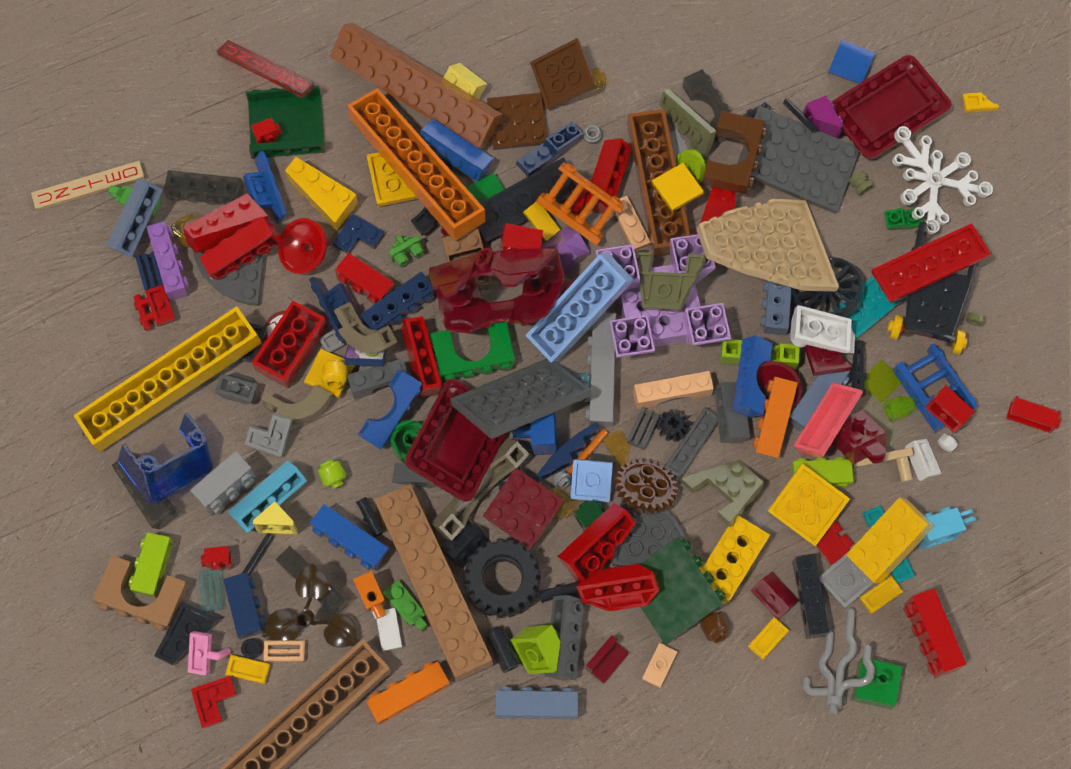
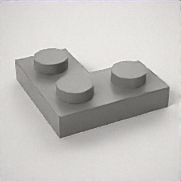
(270, 440)

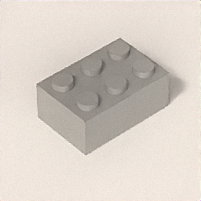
(224, 484)

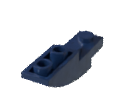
(550, 150)

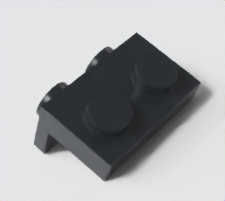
(464, 544)

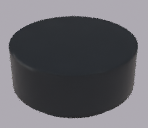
(251, 648)

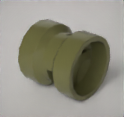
(861, 183)

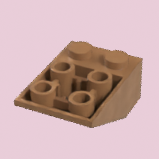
(462, 247)

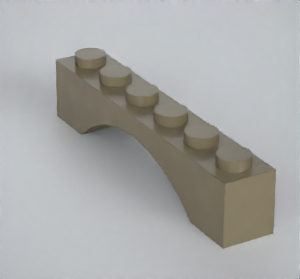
(456, 513)

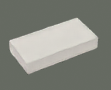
(389, 631)

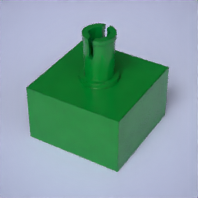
(882, 689)

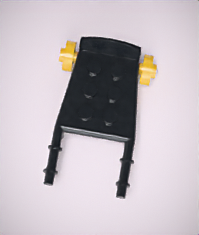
(936, 308)

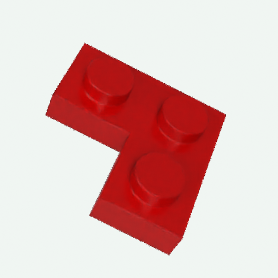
(208, 696)

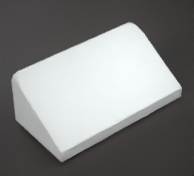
(923, 460)

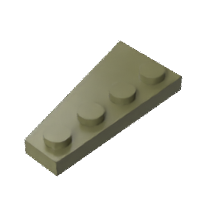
(689, 123)

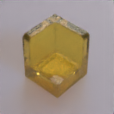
(600, 78)

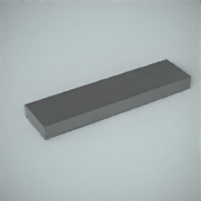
(692, 443)

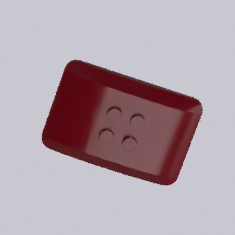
(888, 100)
(451, 448)

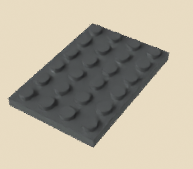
(803, 161)
(520, 398)

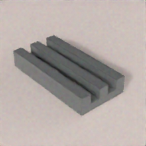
(648, 414)

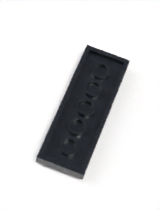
(511, 202)

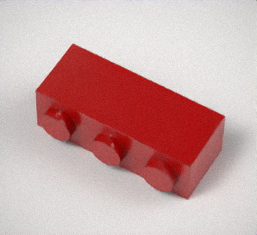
(363, 279)

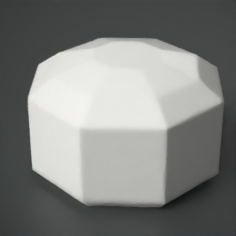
(947, 443)

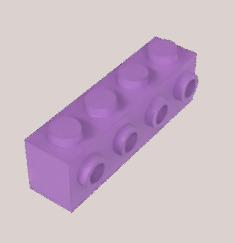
(167, 261)

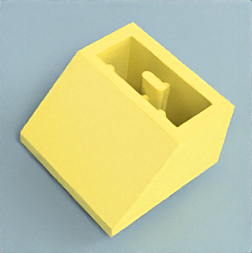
(465, 79)

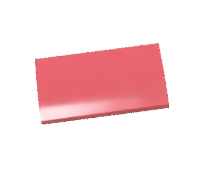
(827, 420)

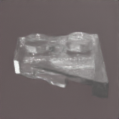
(765, 520)

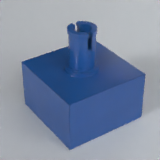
(542, 434)

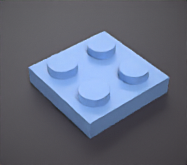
(591, 480)

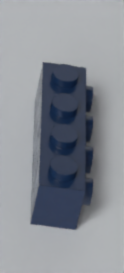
(399, 303)

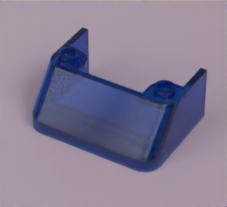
(175, 474)

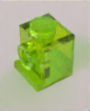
(898, 408)

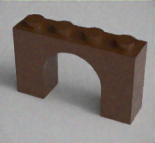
(737, 176)

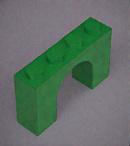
(452, 366)

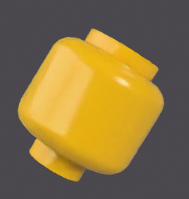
(334, 374)

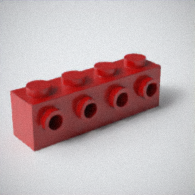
(609, 170)
(421, 355)

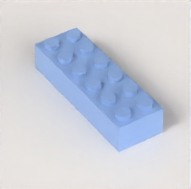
(579, 307)

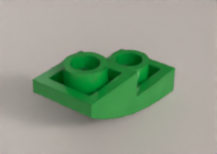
(901, 219)

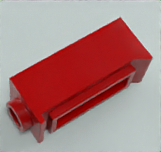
(1033, 415)

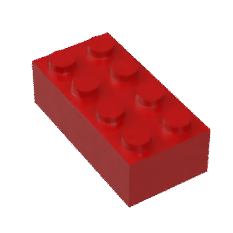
(289, 344)
(934, 633)

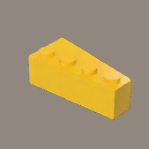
(322, 192)

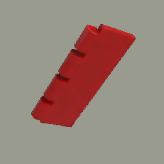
(832, 545)

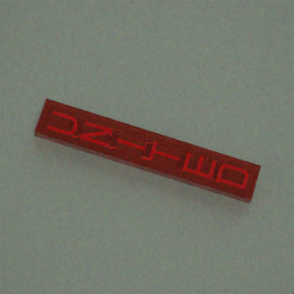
(265, 68)

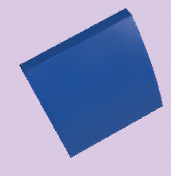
(851, 62)

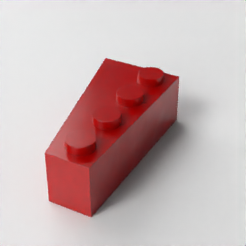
(241, 248)

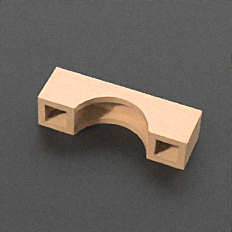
(656, 392)

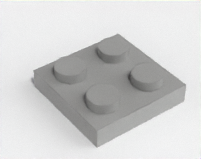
(845, 581)

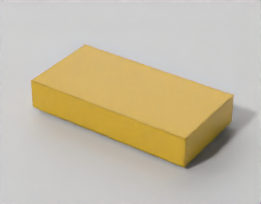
(541, 220)
(881, 595)
(768, 638)
(247, 669)

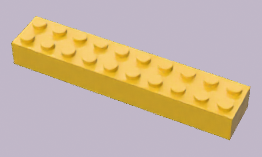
(167, 379)

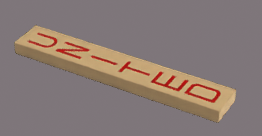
(87, 186)

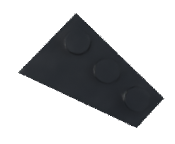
(176, 640)

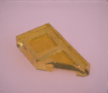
(617, 447)

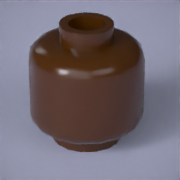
(715, 627)

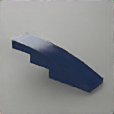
(563, 456)

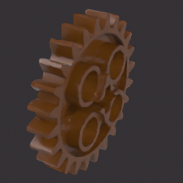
(646, 486)

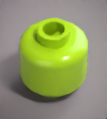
(331, 473)

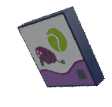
(359, 358)

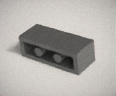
(731, 424)

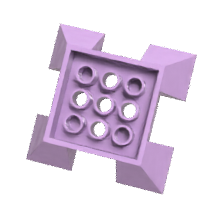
(642, 330)

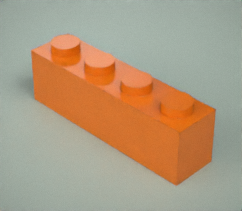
(776, 417)
(407, 693)

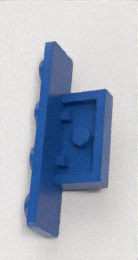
(263, 189)

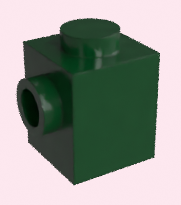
(588, 513)

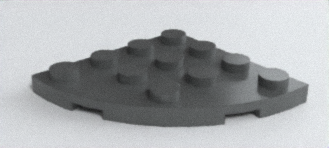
(240, 285)
(646, 536)

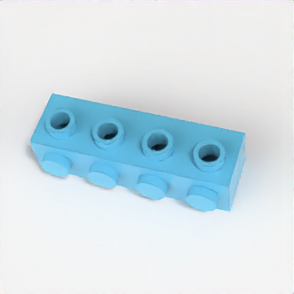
(274, 488)

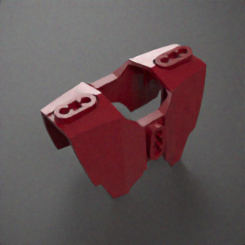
(460, 297)

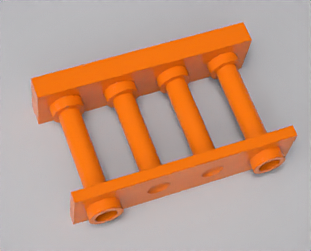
(578, 222)

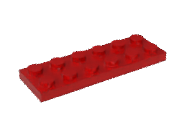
(930, 263)

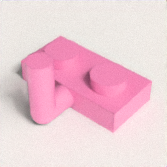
(201, 653)

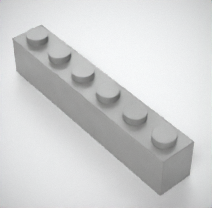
(602, 370)

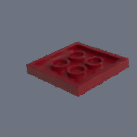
(523, 508)

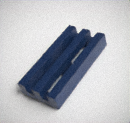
(145, 257)

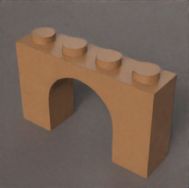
(112, 595)

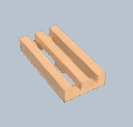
(301, 651)

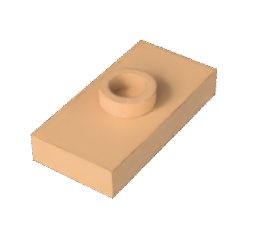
(659, 665)

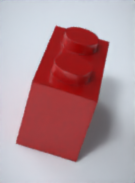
(949, 409)

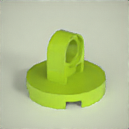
(693, 162)

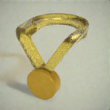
(181, 234)

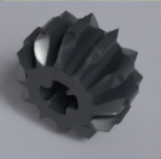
(677, 420)

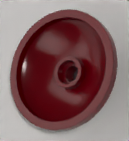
(772, 369)

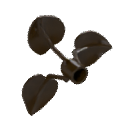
(310, 583)

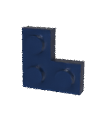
(355, 230)

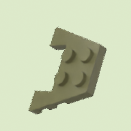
(666, 289)
(733, 482)

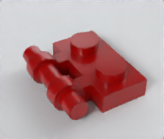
(159, 304)

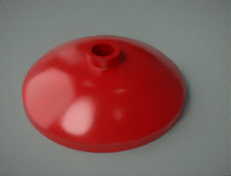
(298, 238)

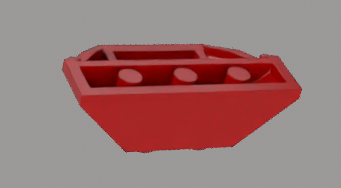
(619, 588)

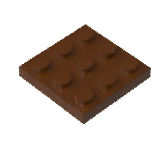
(563, 74)
(521, 121)

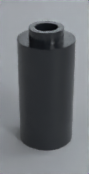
(503, 649)

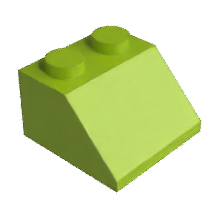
(538, 648)

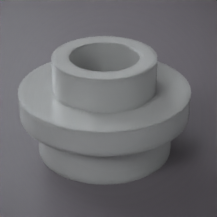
(592, 129)
(562, 479)

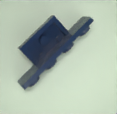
(330, 301)

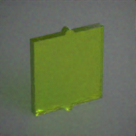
(881, 381)

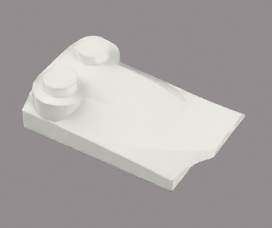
(821, 330)

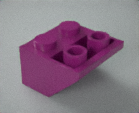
(823, 115)

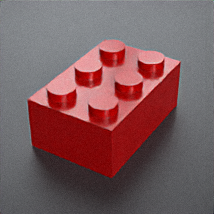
(520, 237)

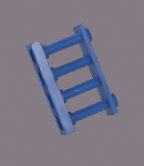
(915, 388)

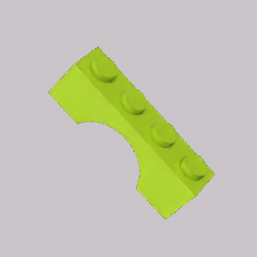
(785, 353)

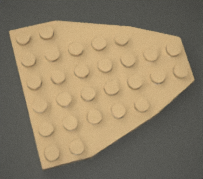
(771, 243)

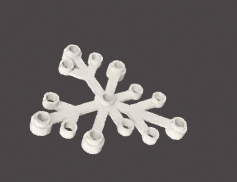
(921, 161)

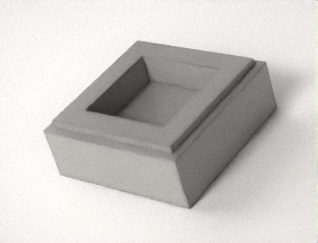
(330, 342)

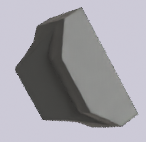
(237, 388)

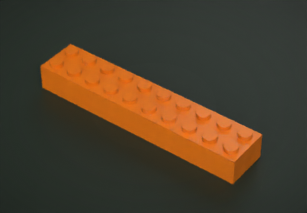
(416, 164)

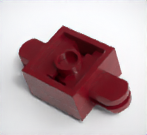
(861, 439)

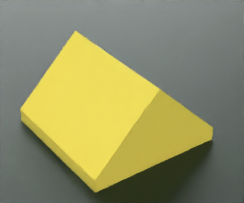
(274, 521)

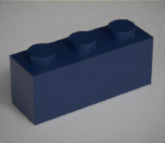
(244, 605)

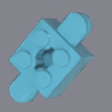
(947, 527)

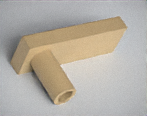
(901, 458)

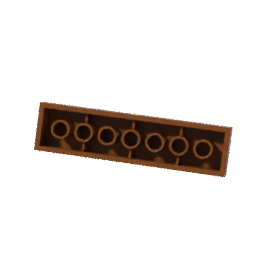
(652, 158)

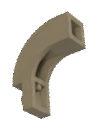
(359, 335)
(303, 412)

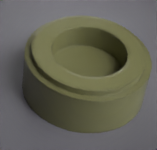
(975, 319)

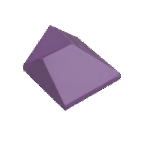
(570, 248)

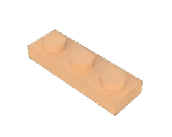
(631, 225)

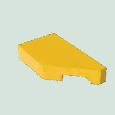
(977, 103)

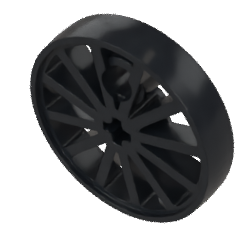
(842, 295)

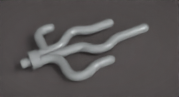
(836, 687)

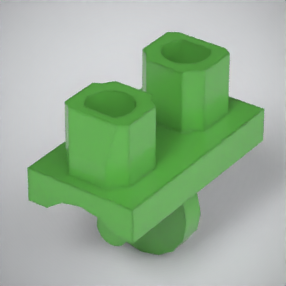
(403, 247)

